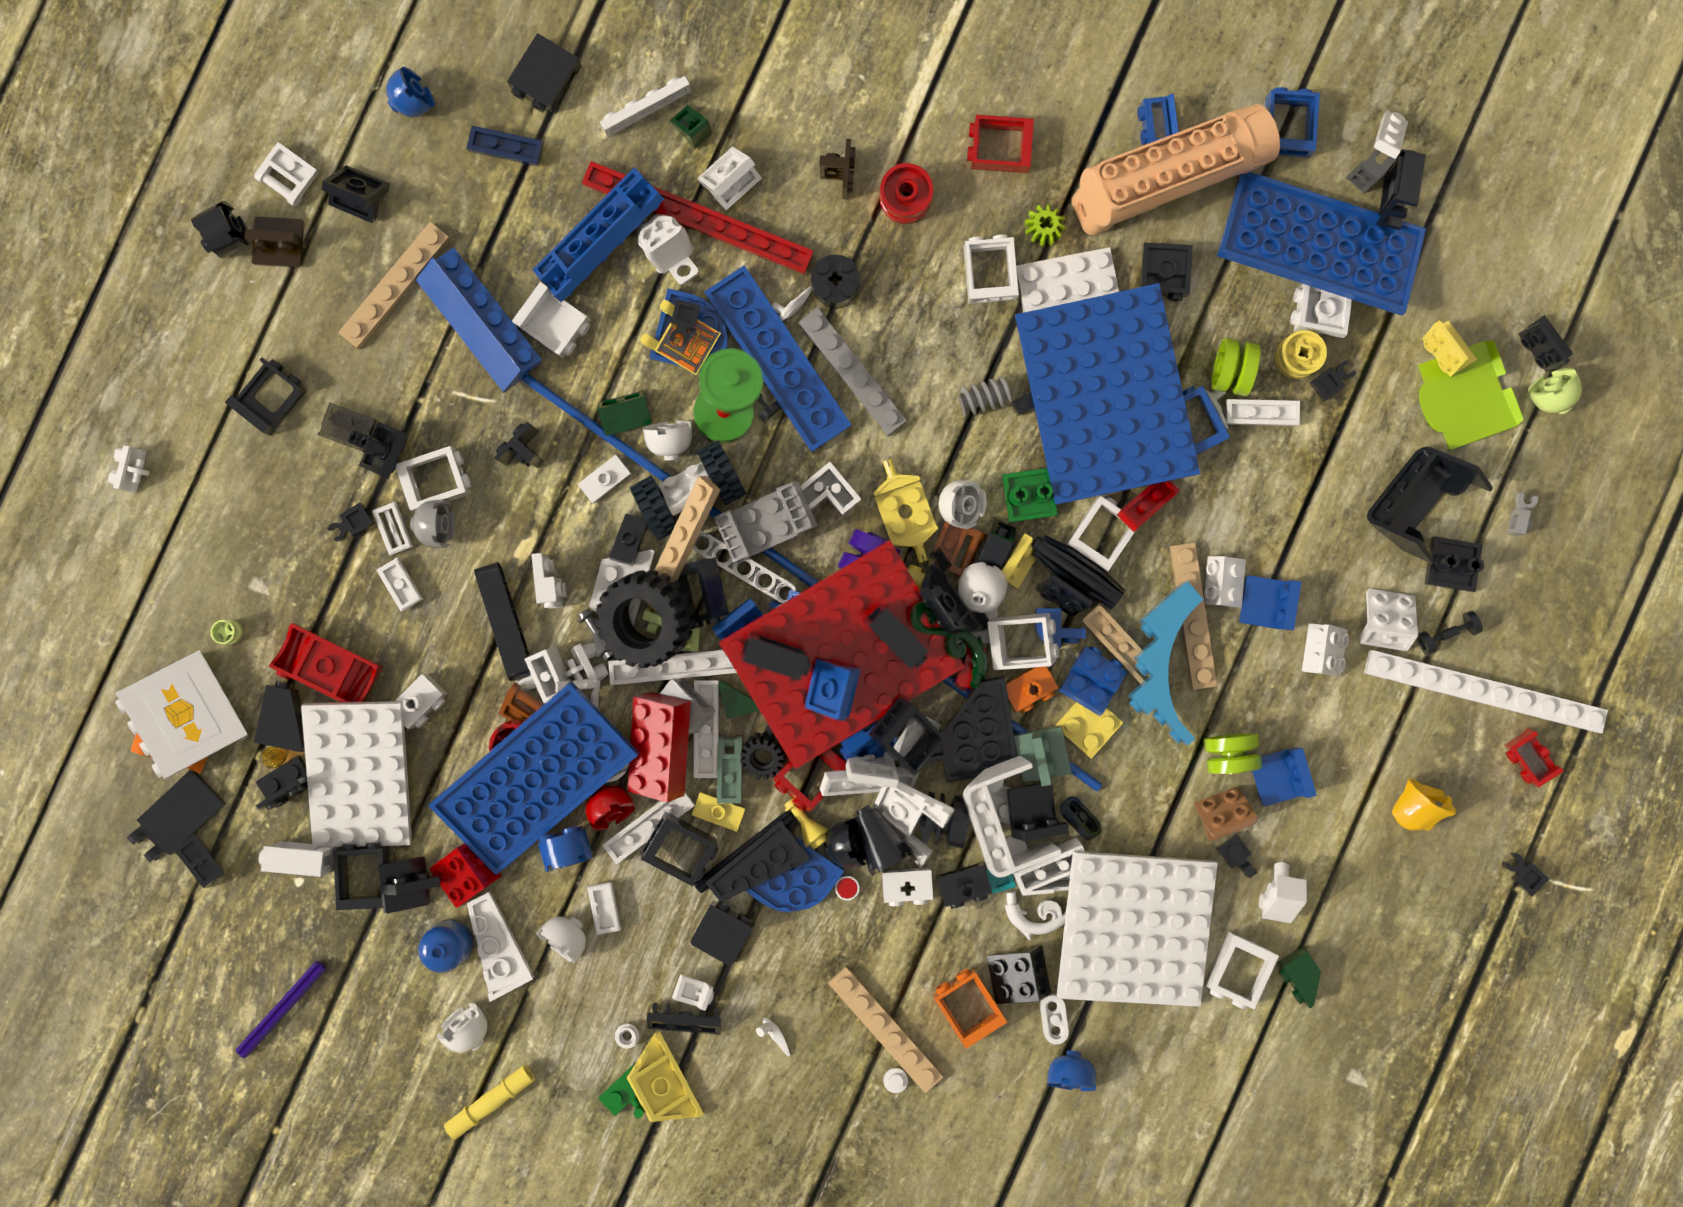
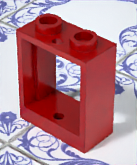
(1024, 125)
(800, 801)

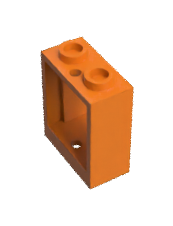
(982, 1028)

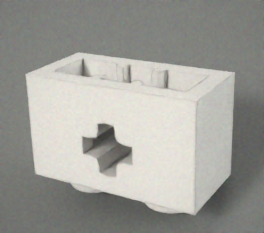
(918, 877)

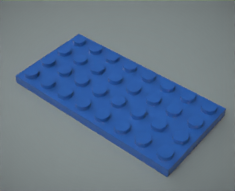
(1321, 243)
(533, 778)

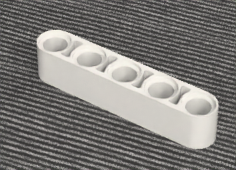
(752, 578)

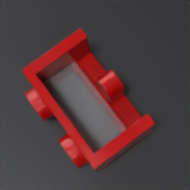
(1532, 759)

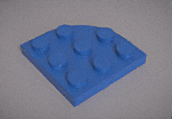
(707, 315)
(800, 886)

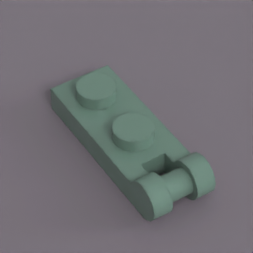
(729, 770)

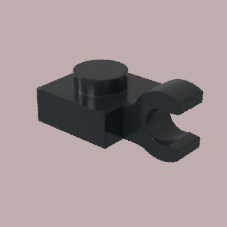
(1235, 854)

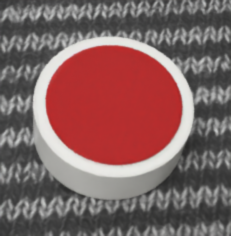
(847, 887)

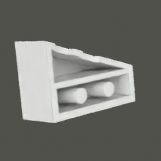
(1050, 874)

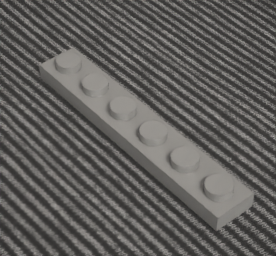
(852, 371)

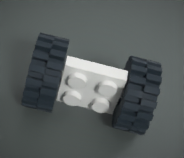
(661, 505)

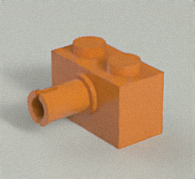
(1030, 687)

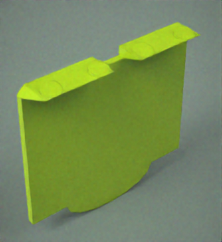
(1471, 401)

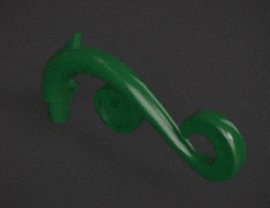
(952, 648)

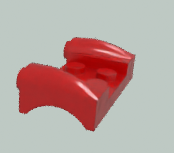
(325, 666)

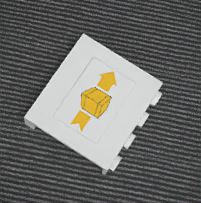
(180, 715)

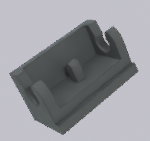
(1369, 172)

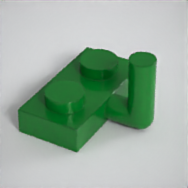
(620, 1094)

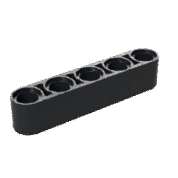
(503, 620)

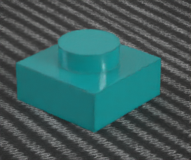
(1000, 883)

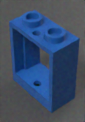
(1302, 97)
(1205, 401)

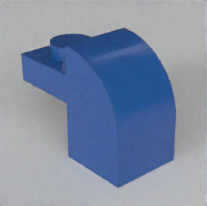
(1070, 635)

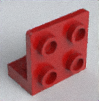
(463, 874)

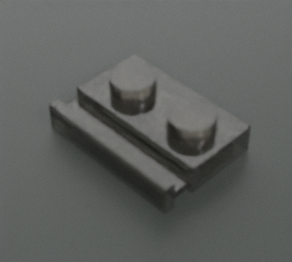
(340, 423)

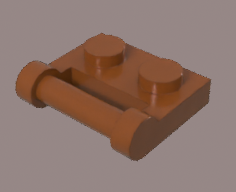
(950, 542)
(515, 708)

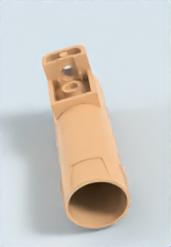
(1175, 167)

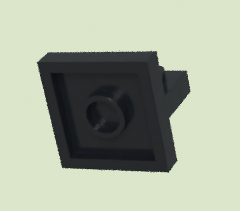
(355, 192)

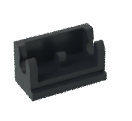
(199, 861)

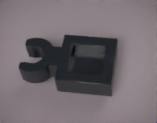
(684, 317)
(1330, 382)
(353, 521)
(1526, 875)

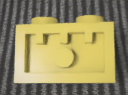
(1019, 561)

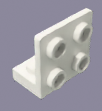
(1390, 620)

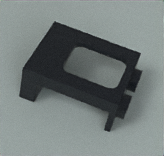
(254, 411)

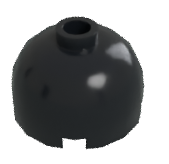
(844, 845)

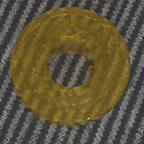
(274, 757)

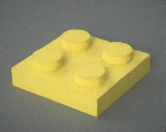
(1088, 729)

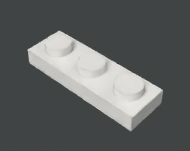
(1391, 134)
(1262, 412)

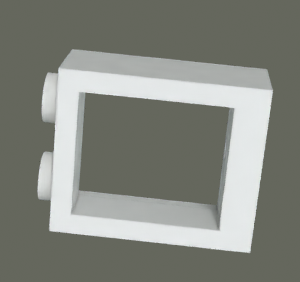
(993, 294)
(410, 486)
(1110, 505)
(998, 642)
(297, 858)
(1221, 962)

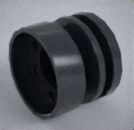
(955, 828)

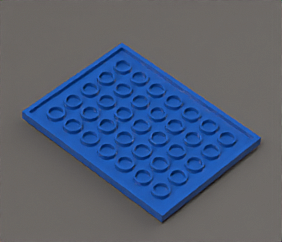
(1107, 394)

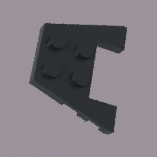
(944, 600)

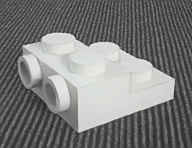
(1320, 312)
(548, 589)

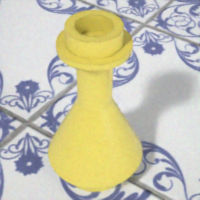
(812, 832)

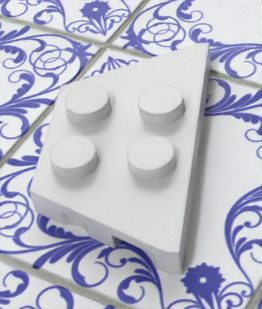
(611, 571)

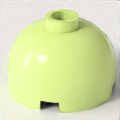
(1557, 392)

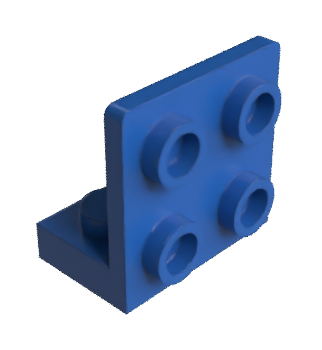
(1270, 603)
(1284, 777)

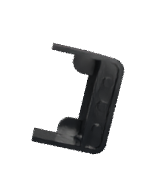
(1416, 491)

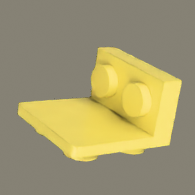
(1448, 348)

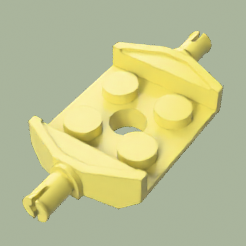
(908, 491)

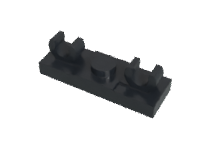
(684, 1021)

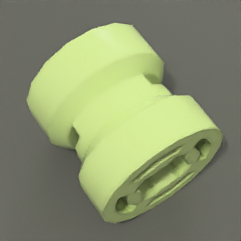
(223, 635)

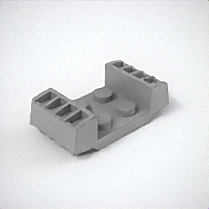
(766, 522)

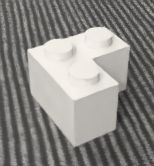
(832, 486)

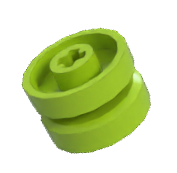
(1235, 366)
(1233, 755)

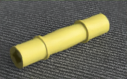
(489, 1102)

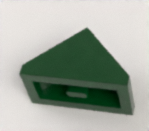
(692, 126)
(735, 701)

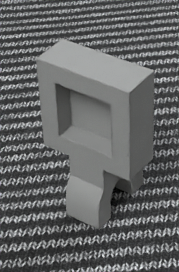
(1520, 518)

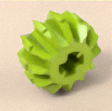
(1050, 232)

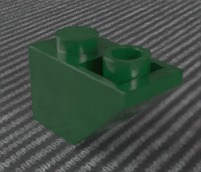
(1302, 974)

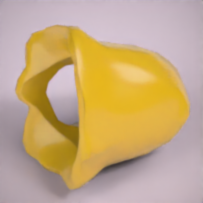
(1417, 807)

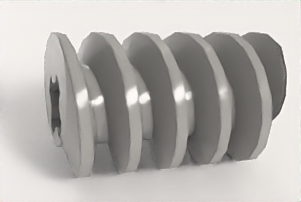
(984, 395)

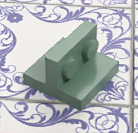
(1046, 752)

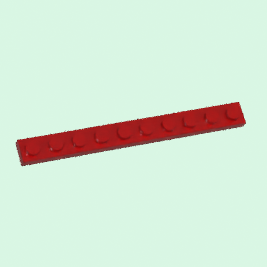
(712, 223)

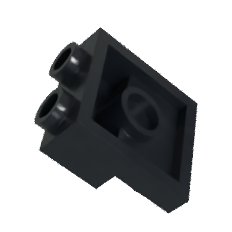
(1169, 267)

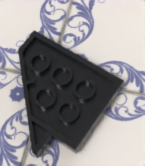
(978, 732)

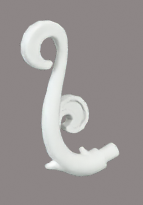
(1028, 927)

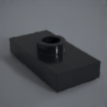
(629, 540)

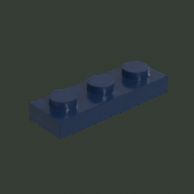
(505, 146)

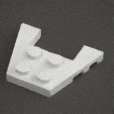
(904, 809)

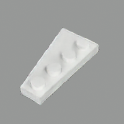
(499, 952)

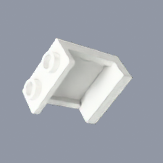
(551, 321)

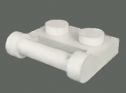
(290, 167)

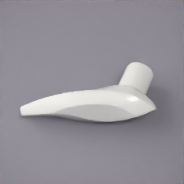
(793, 306)
(1214, 396)
(773, 1030)

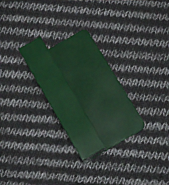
(624, 413)

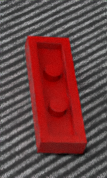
(1147, 504)

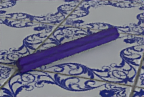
(281, 1009)

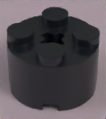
(220, 230)
(835, 267)

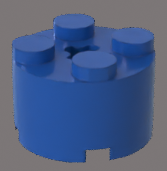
(565, 849)

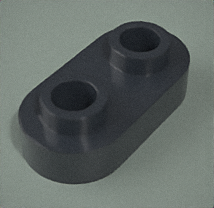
(1080, 818)

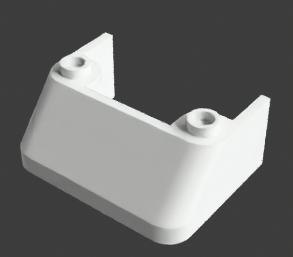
(1001, 853)

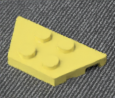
(661, 1084)

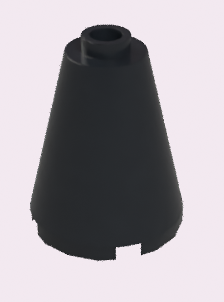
(879, 840)

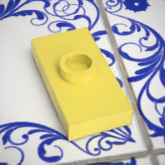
(721, 814)

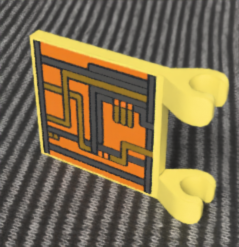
(694, 353)

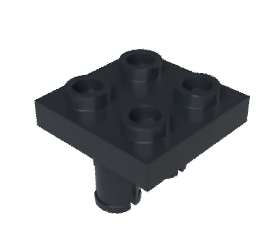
(380, 449)
(1454, 565)

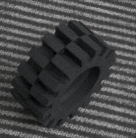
(757, 767)

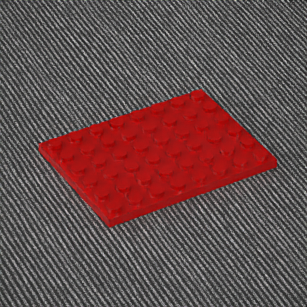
(831, 627)

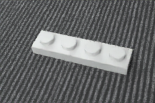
(637, 110)
(706, 739)
(837, 783)
(640, 829)

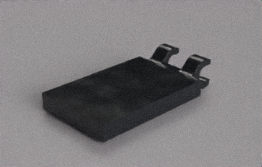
(177, 815)

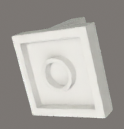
(730, 177)

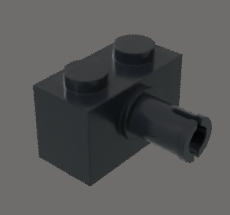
(964, 885)

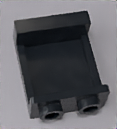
(542, 73)

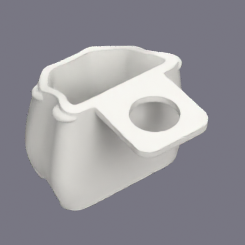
(667, 246)

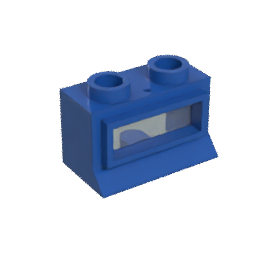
(1157, 118)

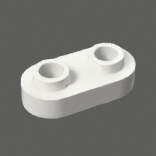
(1053, 1018)

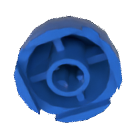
(407, 94)
(1072, 1072)

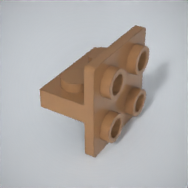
(1225, 813)

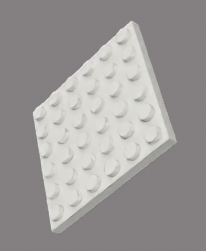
(1136, 929)

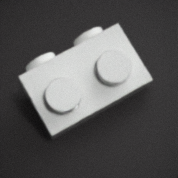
(1224, 581)

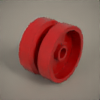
(908, 179)

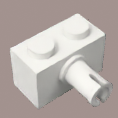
(545, 671)
(420, 700)
(1283, 896)

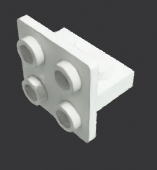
(1325, 650)

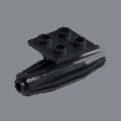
(1074, 578)

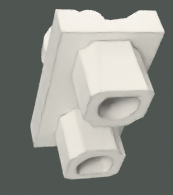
(129, 468)
(582, 655)

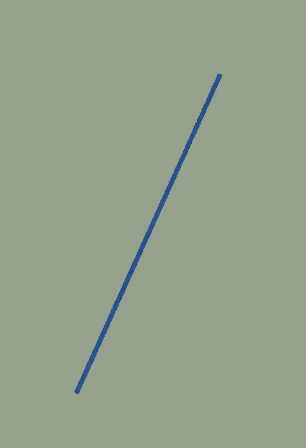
(771, 553)

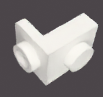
(693, 992)

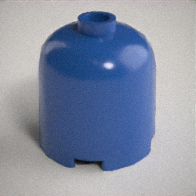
(445, 946)

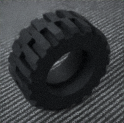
(624, 638)

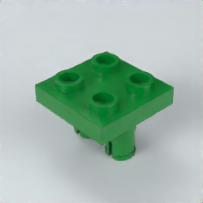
(1028, 495)

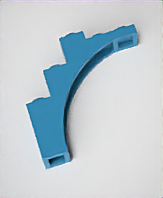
(1163, 624)

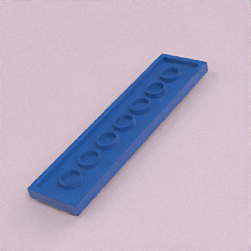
(782, 362)

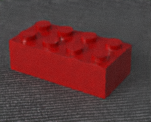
(661, 739)

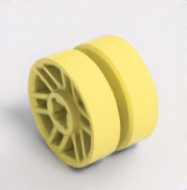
(1303, 342)

